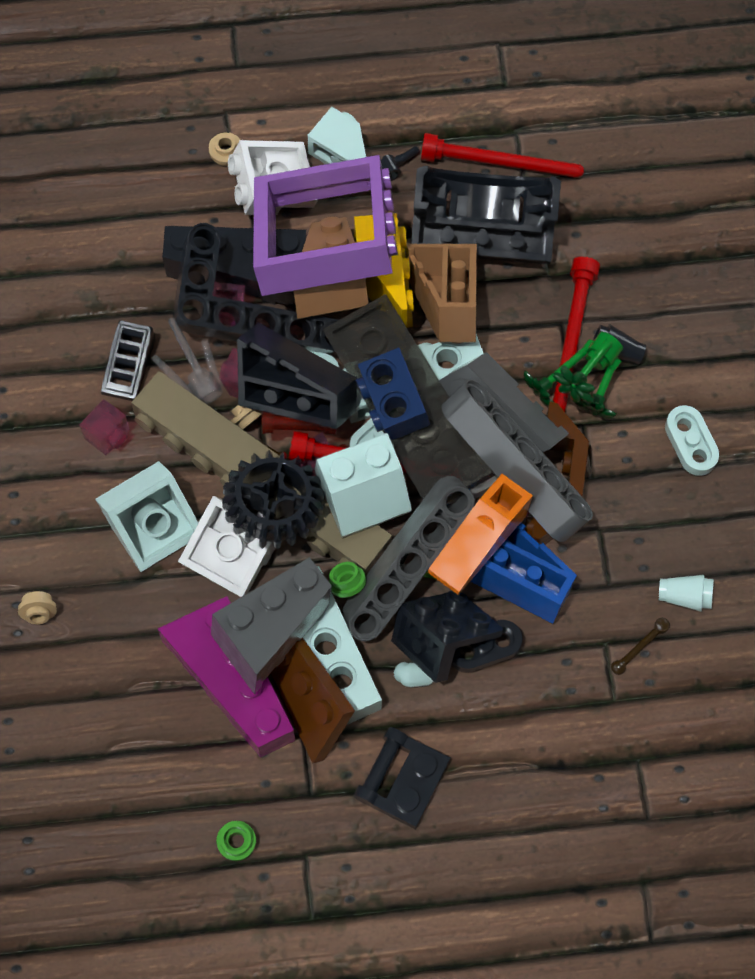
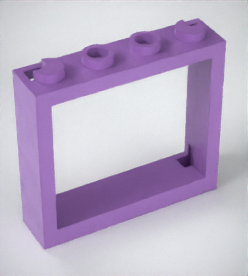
(326, 264)

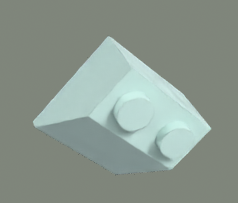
(364, 485)
(149, 515)

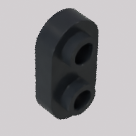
(488, 652)

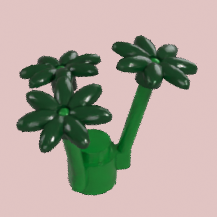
(601, 353)

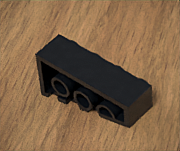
(234, 257)

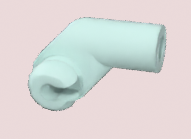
(411, 675)

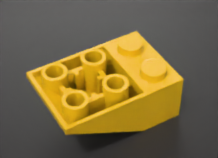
(395, 284)

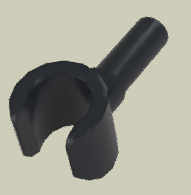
(393, 163)

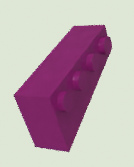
(256, 716)

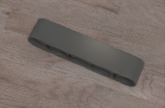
(512, 453)
(408, 540)

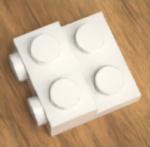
(264, 158)
(222, 554)

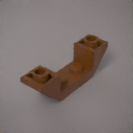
(574, 463)

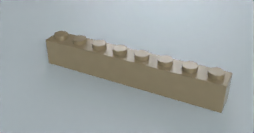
(221, 445)

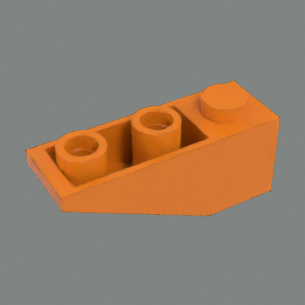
(481, 533)

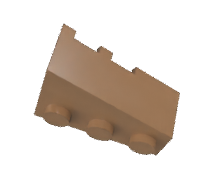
(446, 288)
(336, 296)

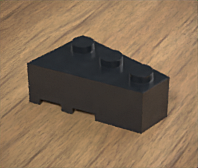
(291, 380)

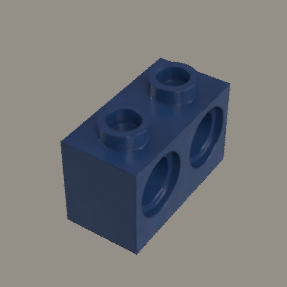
(397, 393)

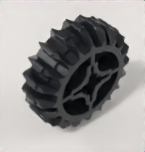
(246, 488)

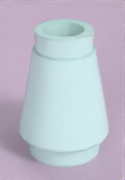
(687, 591)

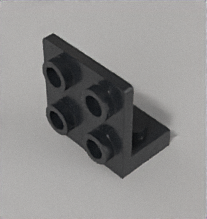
(436, 625)

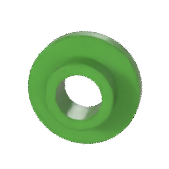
(347, 579)
(231, 829)

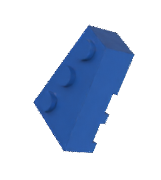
(527, 575)

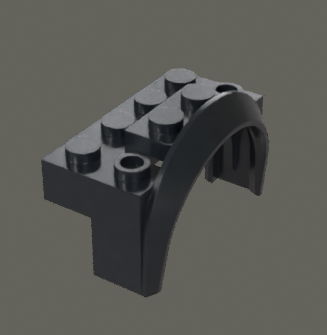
(487, 213)

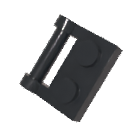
(413, 784)

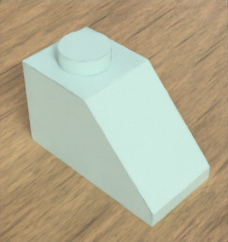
(336, 138)

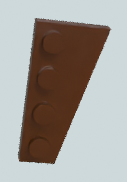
(312, 700)

